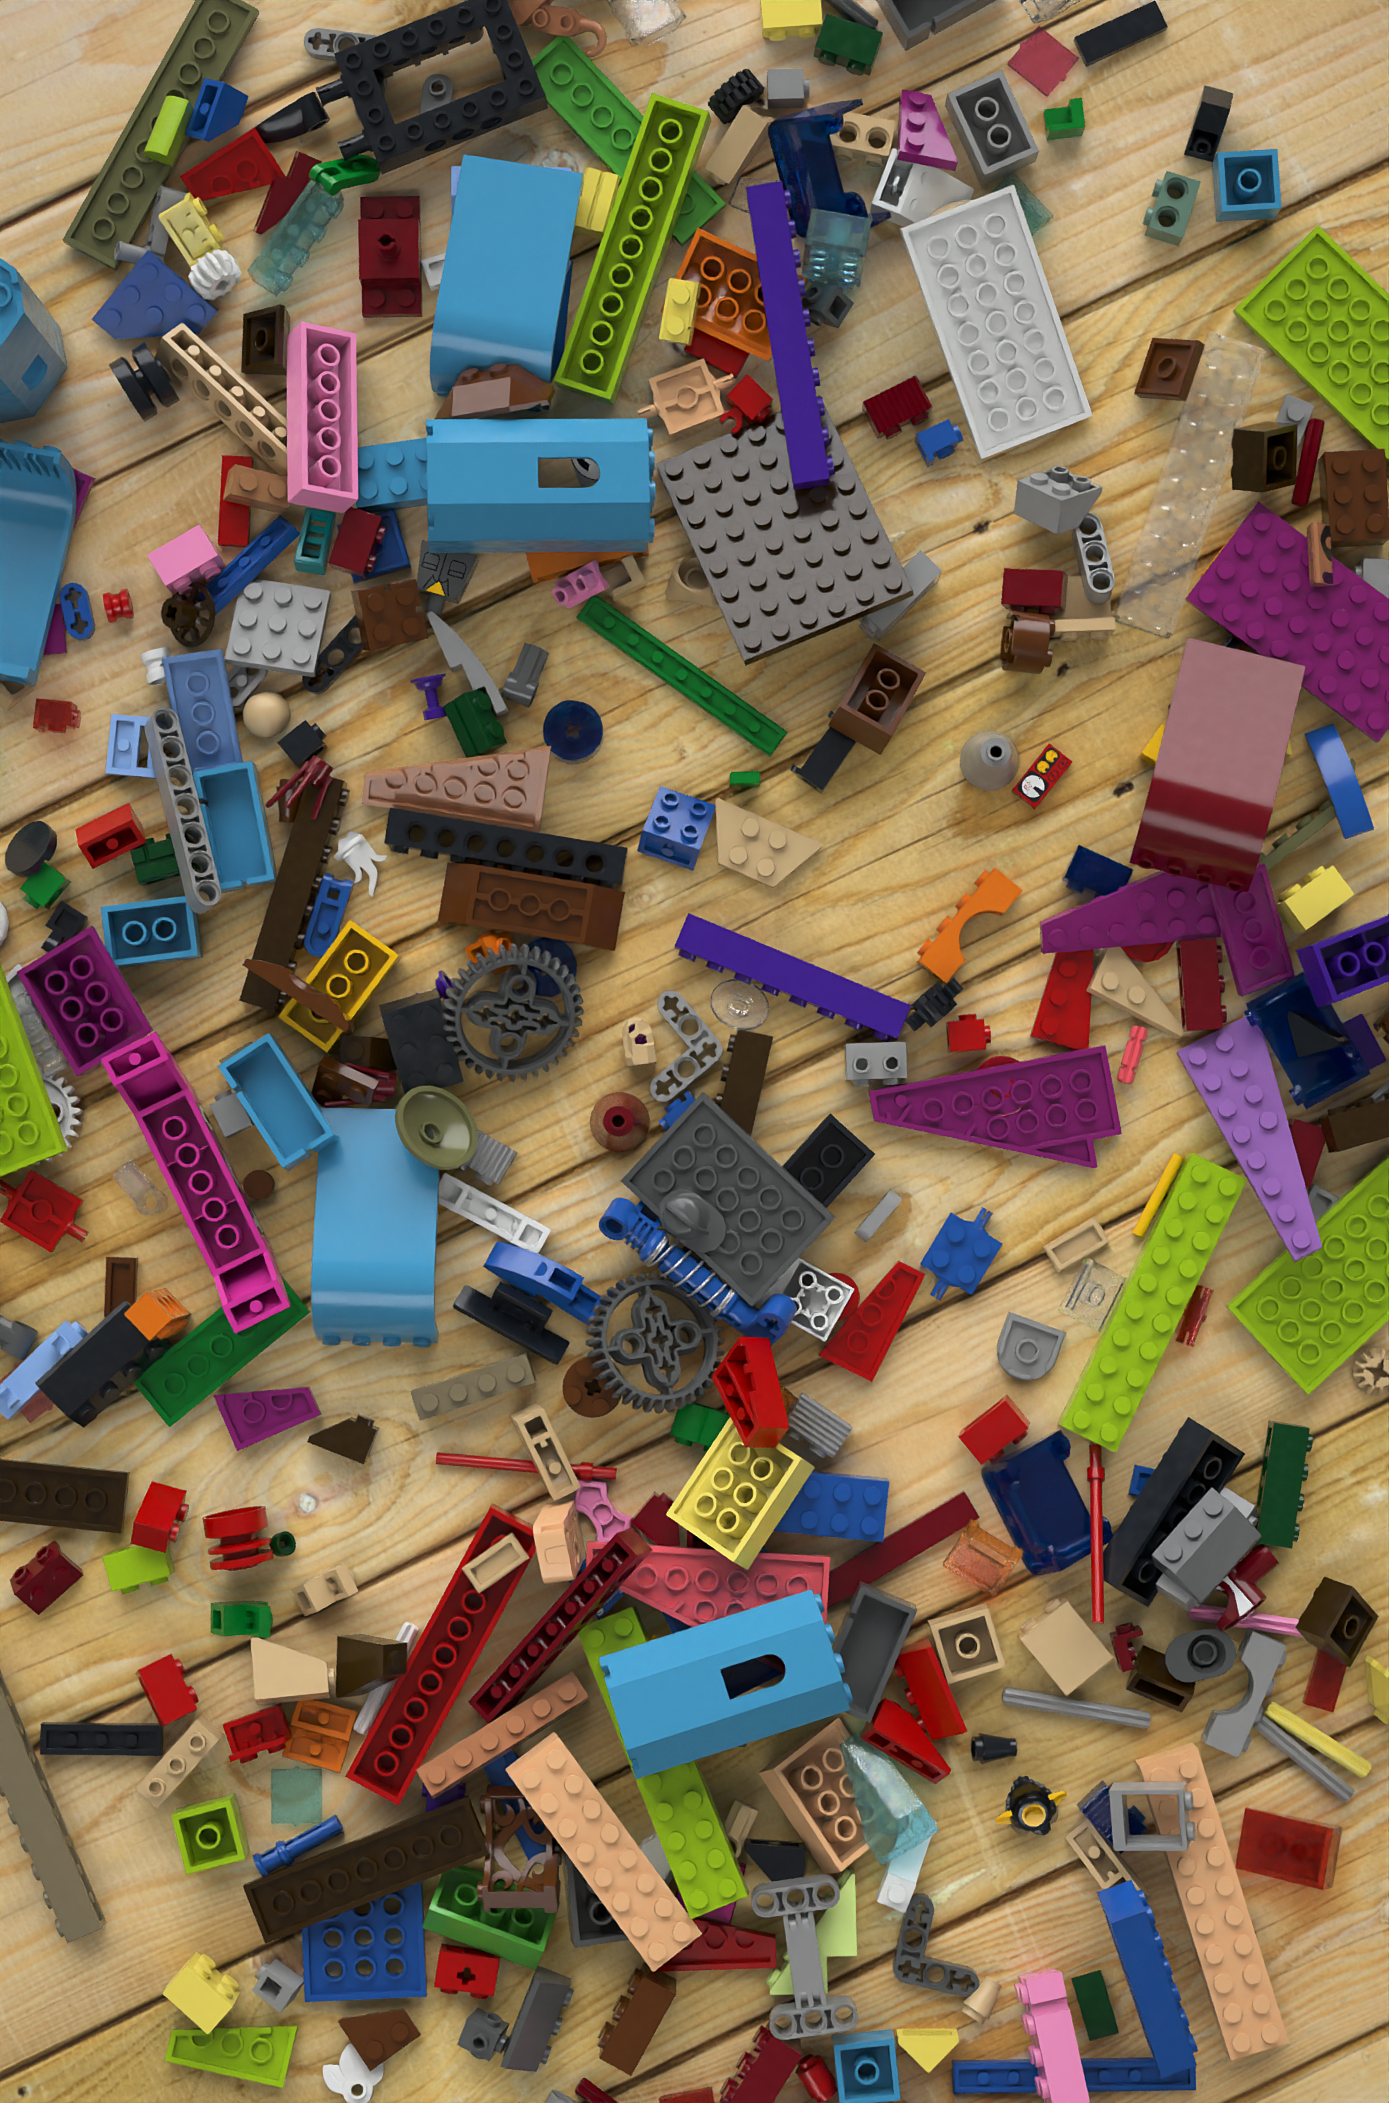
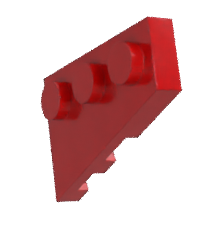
(233, 169)

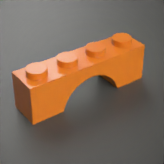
(944, 955)

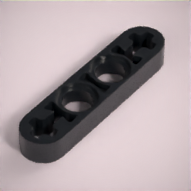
(340, 643)

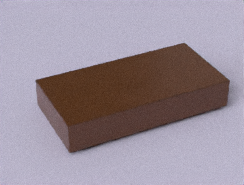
(120, 1282)

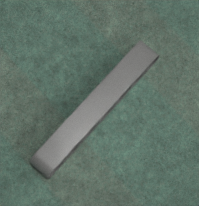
(178, 823)

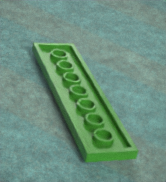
(609, 123)

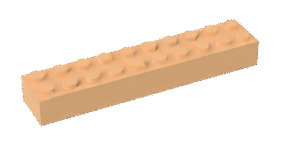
(1215, 1909)

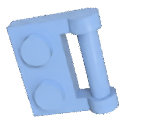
(125, 747)

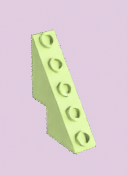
(835, 1935)

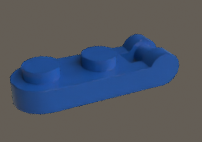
(327, 915)

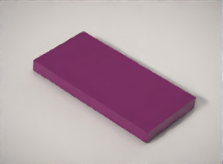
(1252, 934)

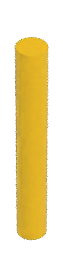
(1158, 1195)

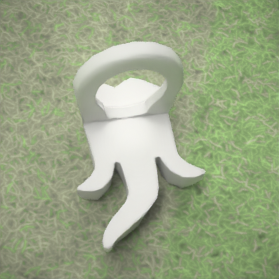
(359, 854)

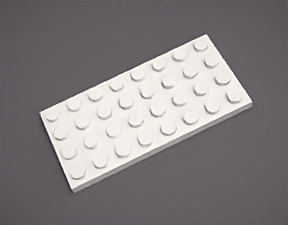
(996, 321)

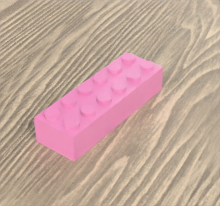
(322, 417)

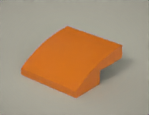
(320, 1734)

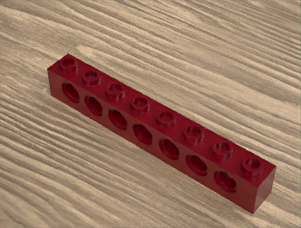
(560, 1625)

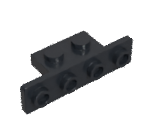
(515, 1318)

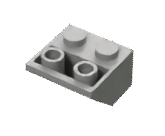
(1055, 499)

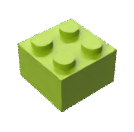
(210, 1833)

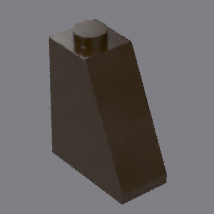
(367, 1663)

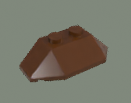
(494, 392)

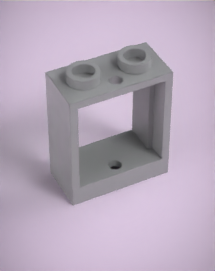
(1120, 1823)

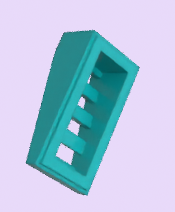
(314, 560)

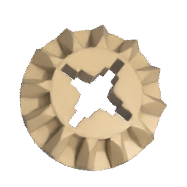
(1364, 1378)

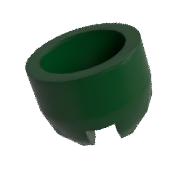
(290, 1544)

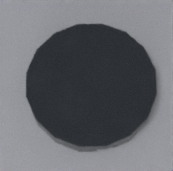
(30, 849)

